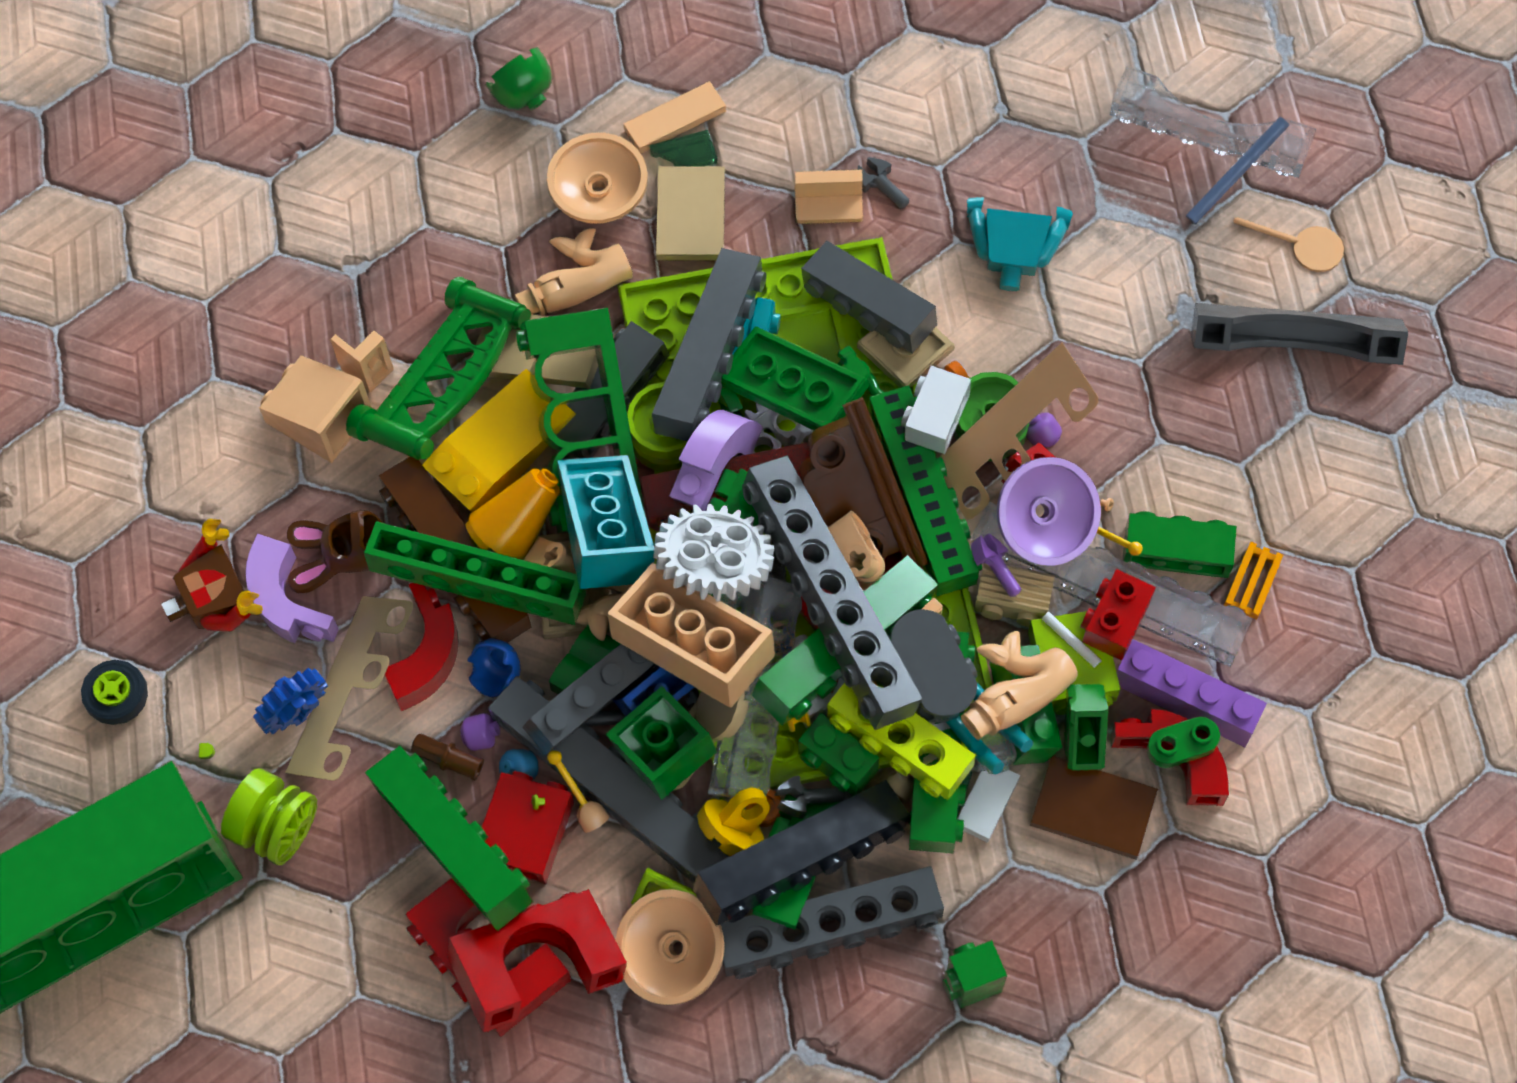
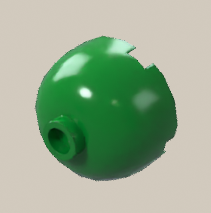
(522, 82)

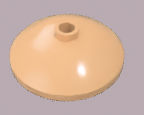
(592, 163)
(648, 941)

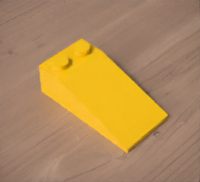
(495, 444)

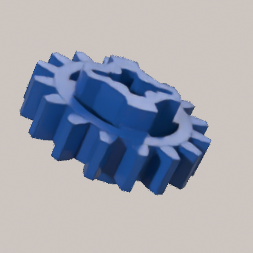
(290, 701)

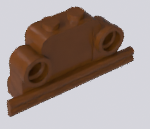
(853, 474)

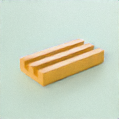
(1263, 555)

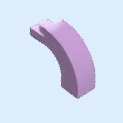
(708, 452)
(266, 574)

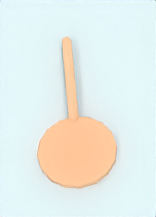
(1313, 248)

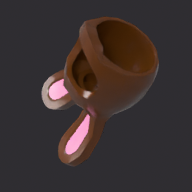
(340, 544)

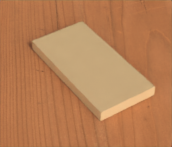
(567, 369)

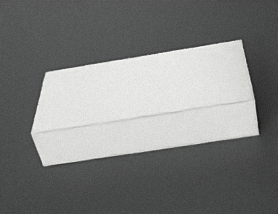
(987, 803)

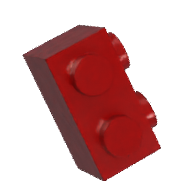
(1117, 614)

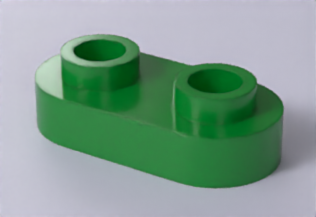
(1185, 742)

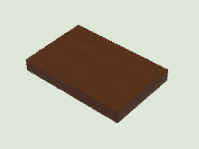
(1094, 808)

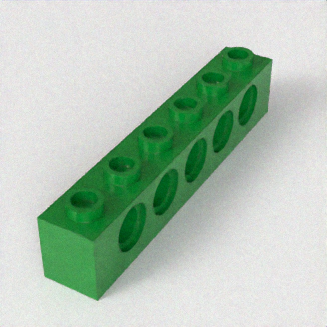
(474, 573)

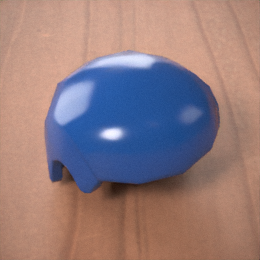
(493, 666)

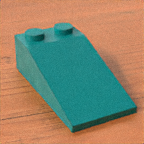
(605, 521)

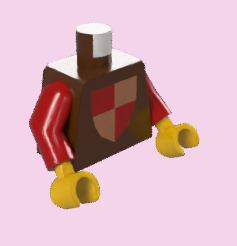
(211, 586)

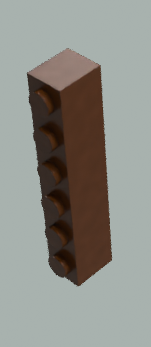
(429, 512)

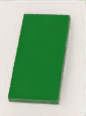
(792, 380)

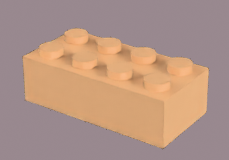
(691, 636)

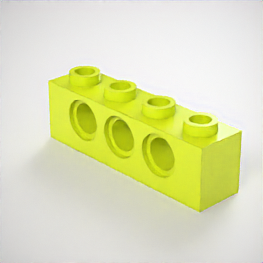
(923, 738)

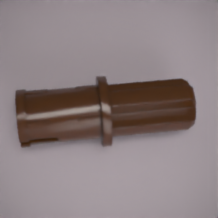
(447, 756)

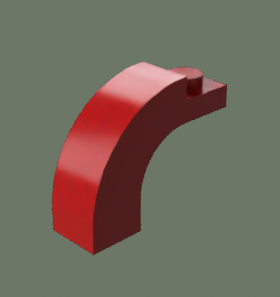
(432, 662)
(1204, 777)

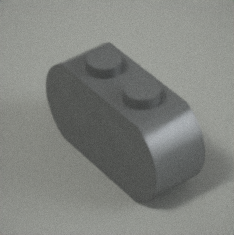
(935, 664)

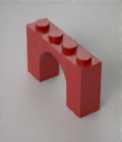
(450, 911)
(568, 923)

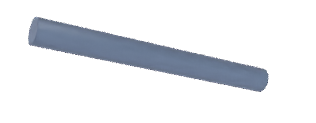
(1237, 170)

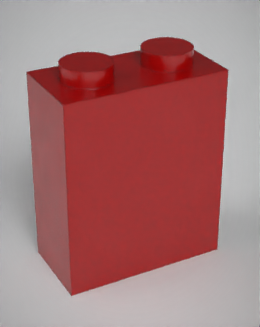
(524, 834)

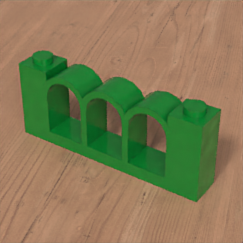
(570, 334)

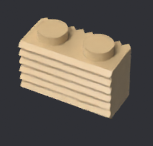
(1026, 606)

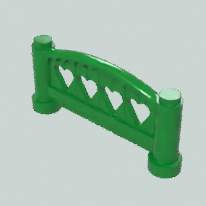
(471, 309)

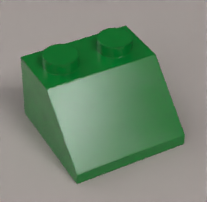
(662, 742)

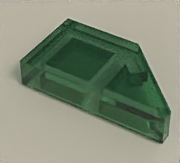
(687, 151)

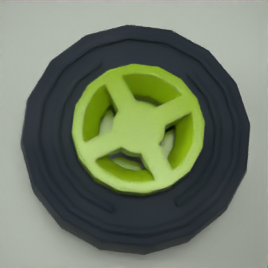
(106, 681)

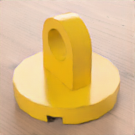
(731, 824)

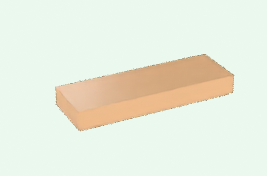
(675, 117)

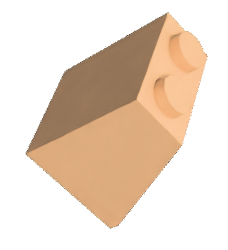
(314, 406)

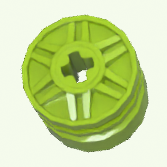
(268, 816)

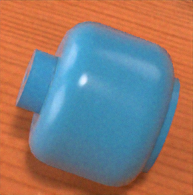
(519, 760)

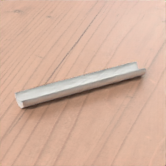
(1071, 639)

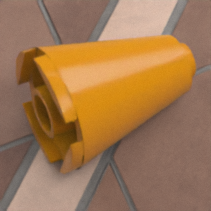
(515, 515)

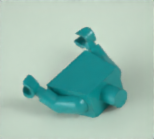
(1015, 240)

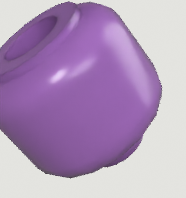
(1044, 430)
(479, 732)

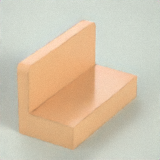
(828, 196)
(368, 361)

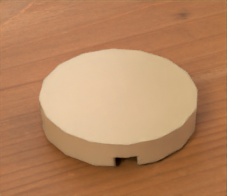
(720, 719)

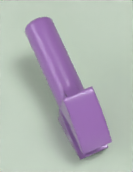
(990, 551)

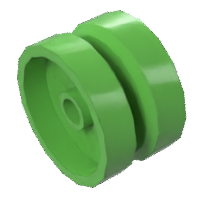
(985, 392)

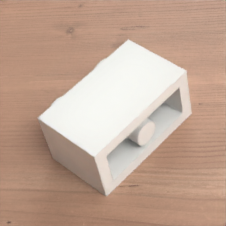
(937, 409)

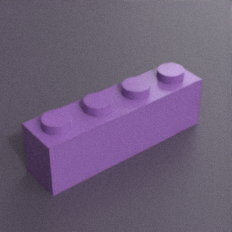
(1189, 692)

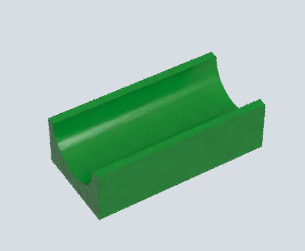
(105, 880)

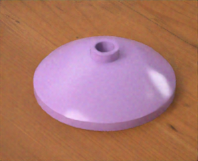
(1069, 513)

